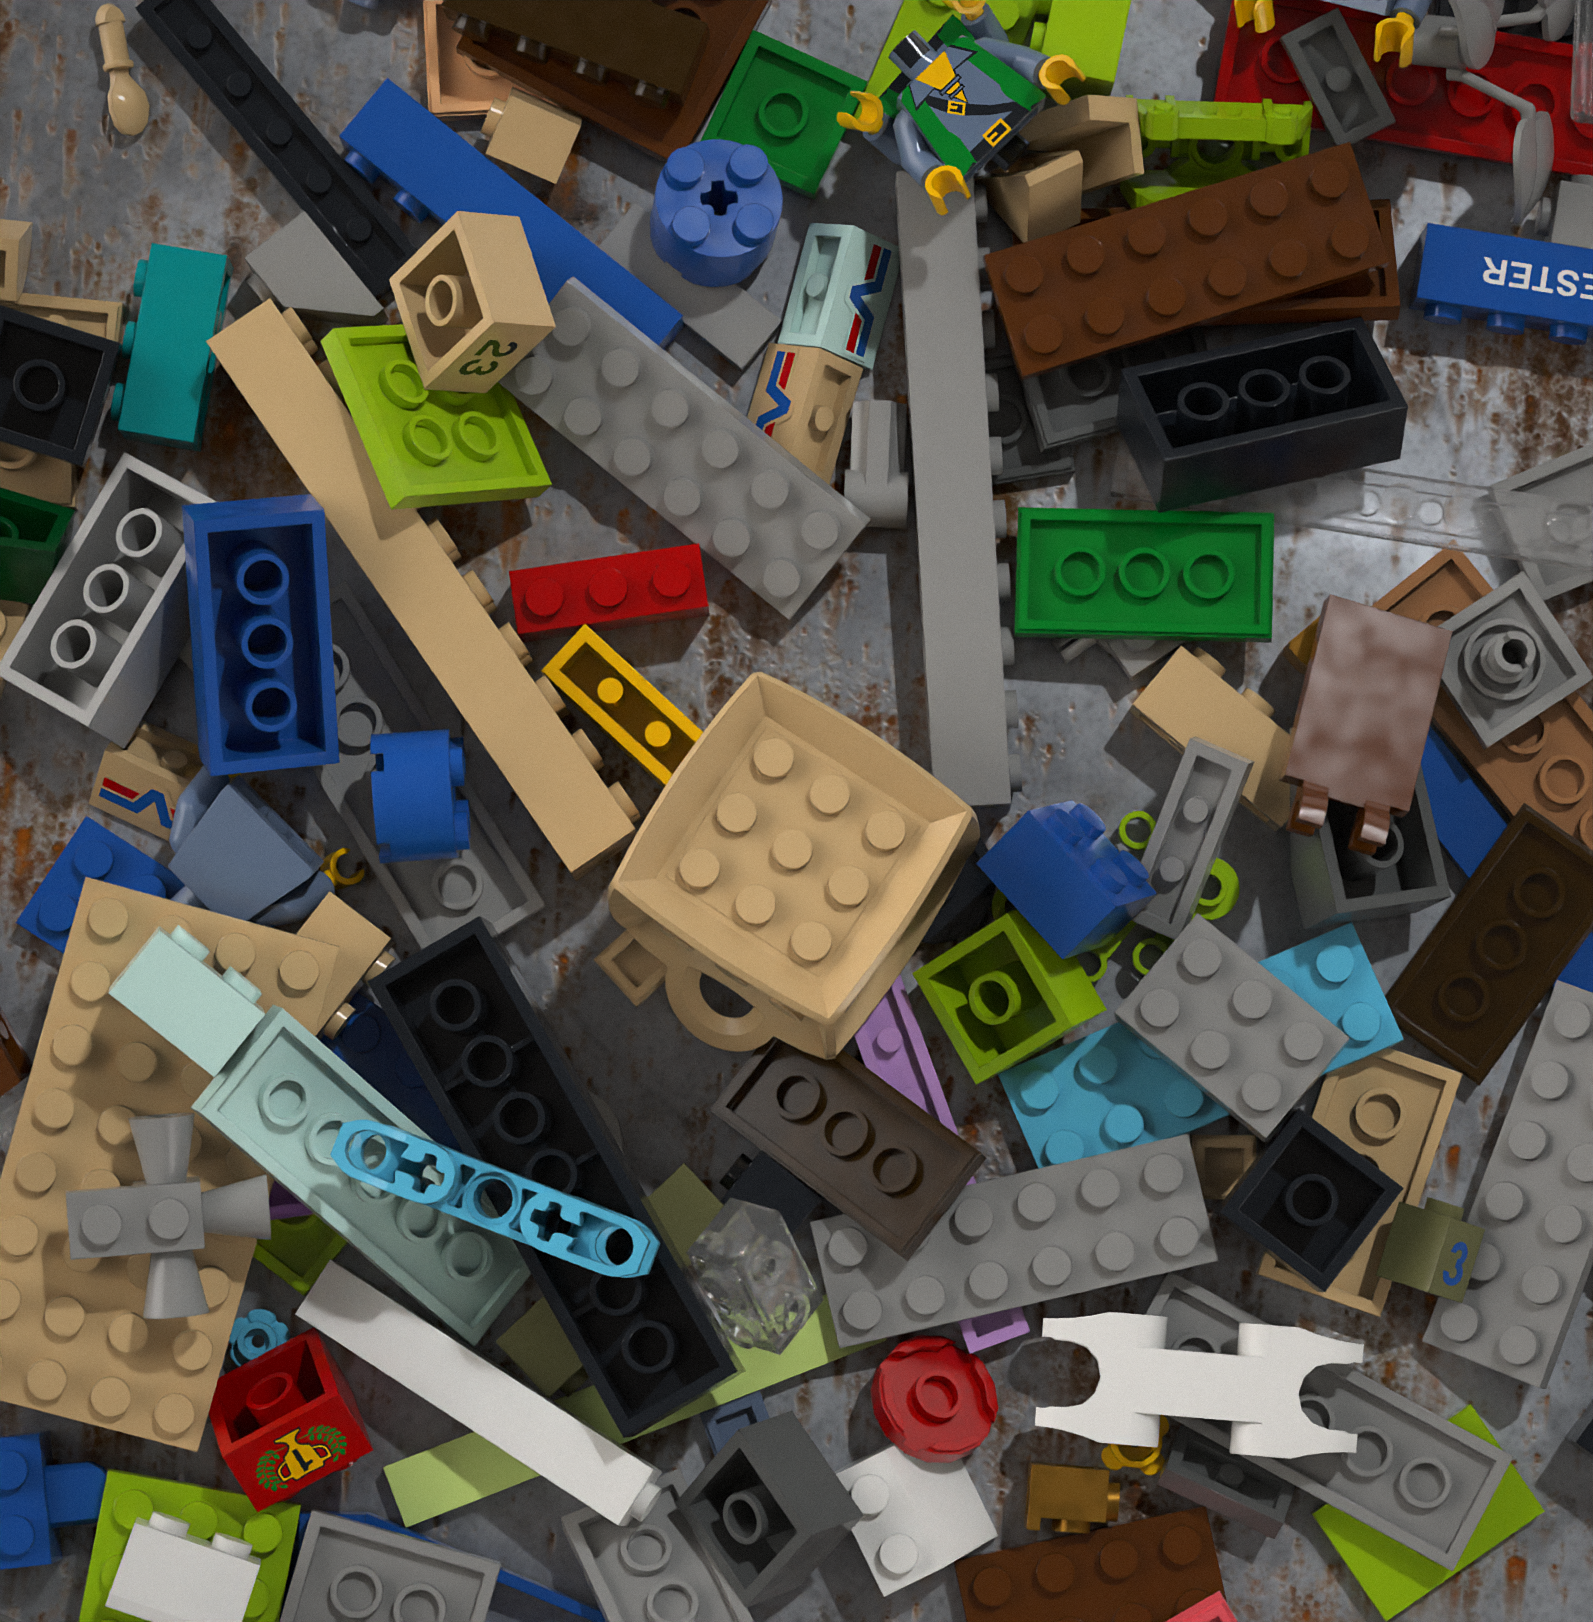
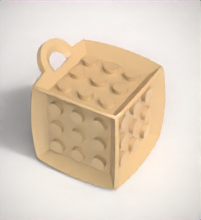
(790, 870)

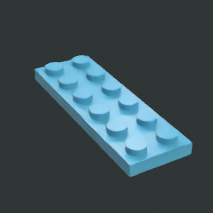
(1121, 1094)

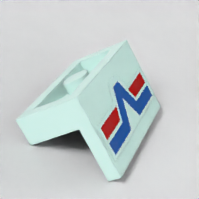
(841, 292)

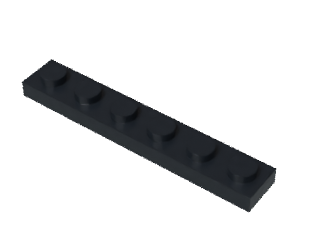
(281, 137)

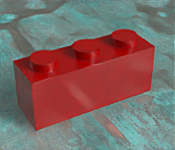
(609, 592)

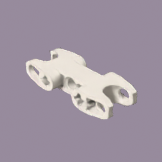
(1251, 1389)

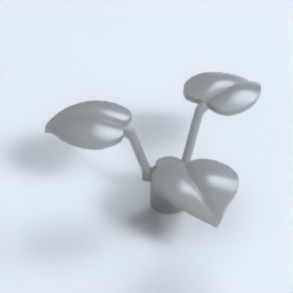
(1469, 43)

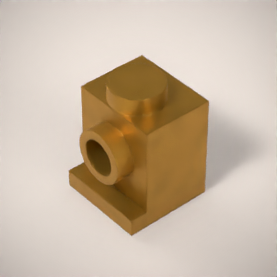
(1070, 1497)

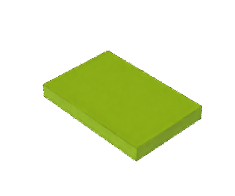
(1400, 1576)

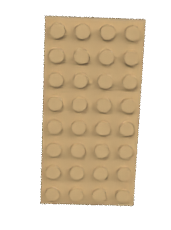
(78, 1326)

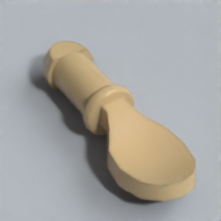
(126, 99)

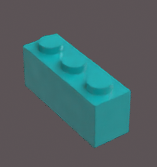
(167, 347)

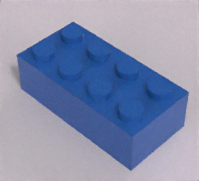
(261, 634)

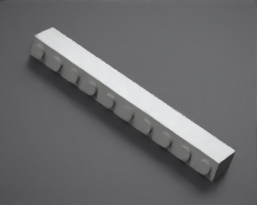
(955, 496)

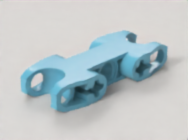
(462, 1192)

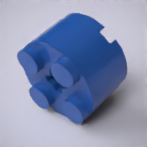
(720, 179)
(417, 796)

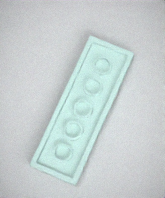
(284, 1108)

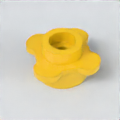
(1146, 1458)

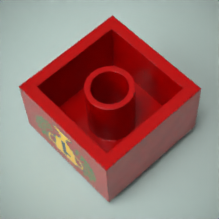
(287, 1420)

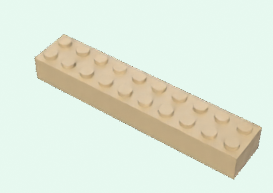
(432, 602)

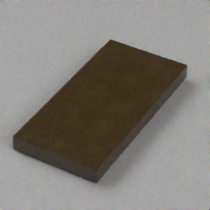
(1498, 946)
(850, 1140)

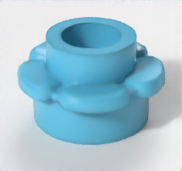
(256, 1323)

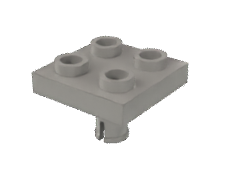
(1508, 661)

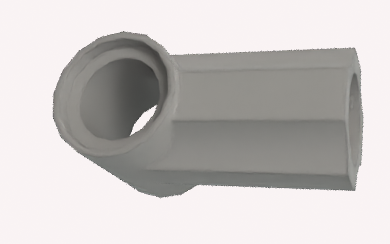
(877, 458)

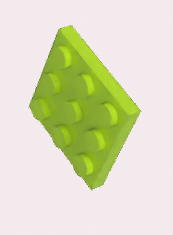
(431, 442)
(207, 1511)

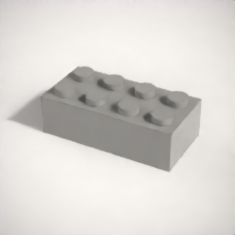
(111, 607)

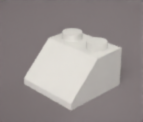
(913, 1514)
(181, 1576)

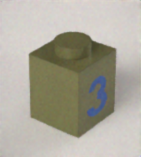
(1431, 1249)

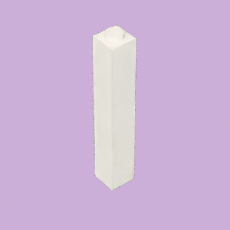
(481, 1395)

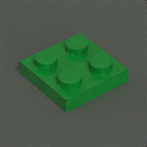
(786, 109)

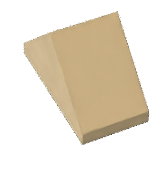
(1037, 193)

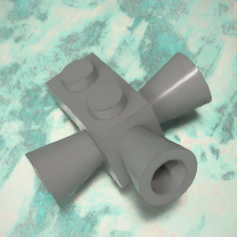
(165, 1216)

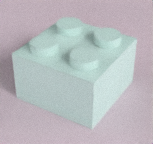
(188, 999)

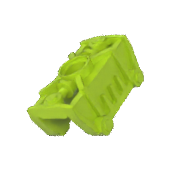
(1181, 125)

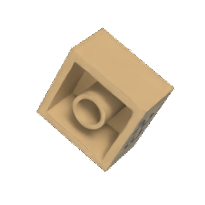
(472, 302)

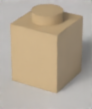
(531, 134)

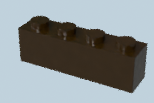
(602, 39)

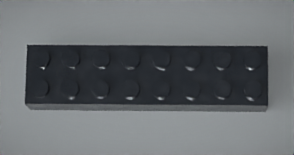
(526, 1110)

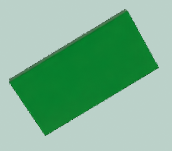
(1144, 574)

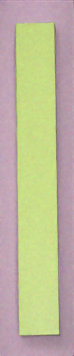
(476, 1468)

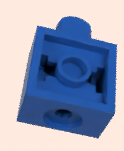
(42, 1499)

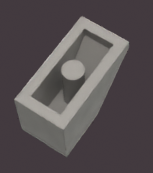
(308, 274)

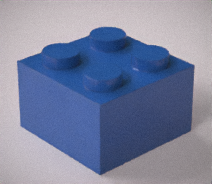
(1068, 877)

